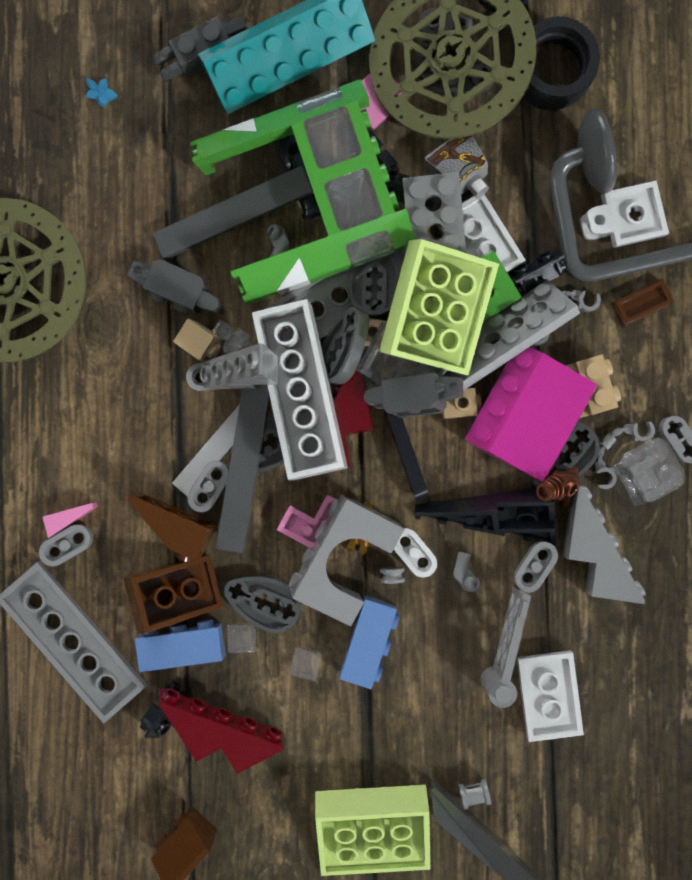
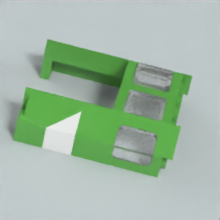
(344, 181)

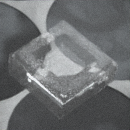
(241, 638)
(305, 663)

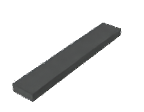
(233, 212)
(243, 470)

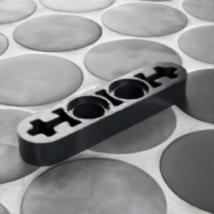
(407, 456)

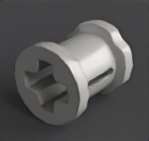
(474, 794)

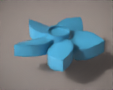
(100, 92)

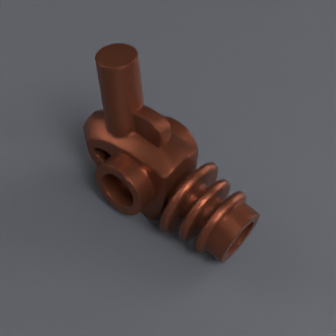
(559, 486)

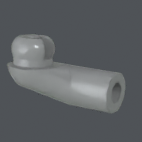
(278, 238)
(463, 574)

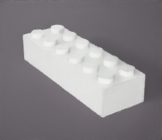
(303, 395)

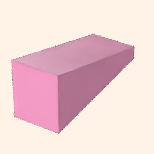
(60, 521)

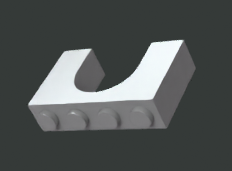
(346, 521)

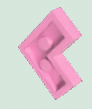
(303, 526)

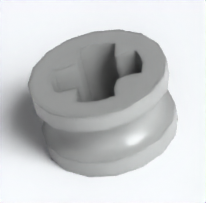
(392, 575)

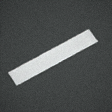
(212, 451)

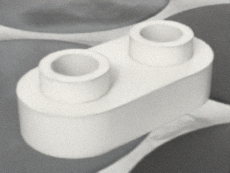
(413, 552)

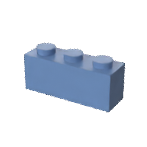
(369, 642)
(180, 646)

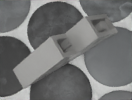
(241, 369)
(589, 542)

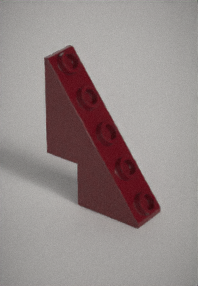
(352, 411)
(211, 729)

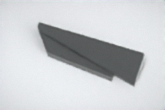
(477, 837)

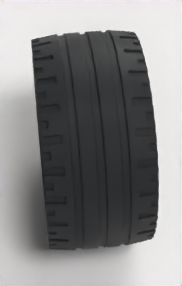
(584, 46)

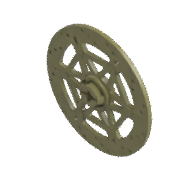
(452, 68)
(18, 280)

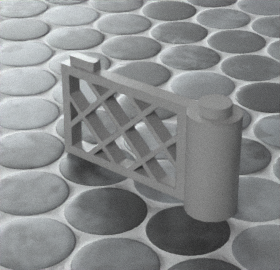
(497, 679)

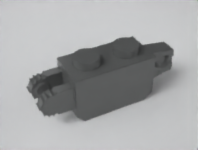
(191, 43)
(175, 285)
(415, 394)

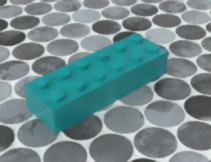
(285, 49)

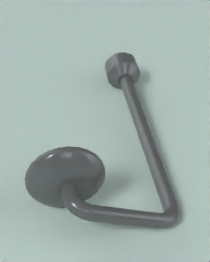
(599, 165)

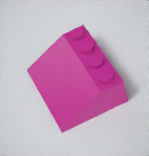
(531, 413)

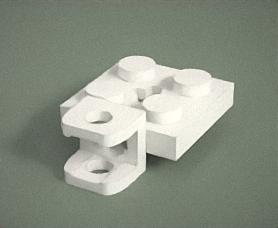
(614, 218)

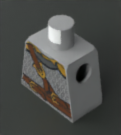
(464, 157)

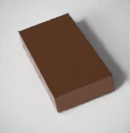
(642, 302)

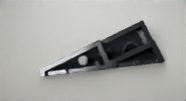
(498, 514)

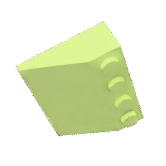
(438, 306)
(373, 830)

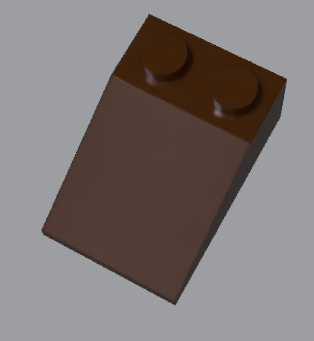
(176, 528)
(172, 593)

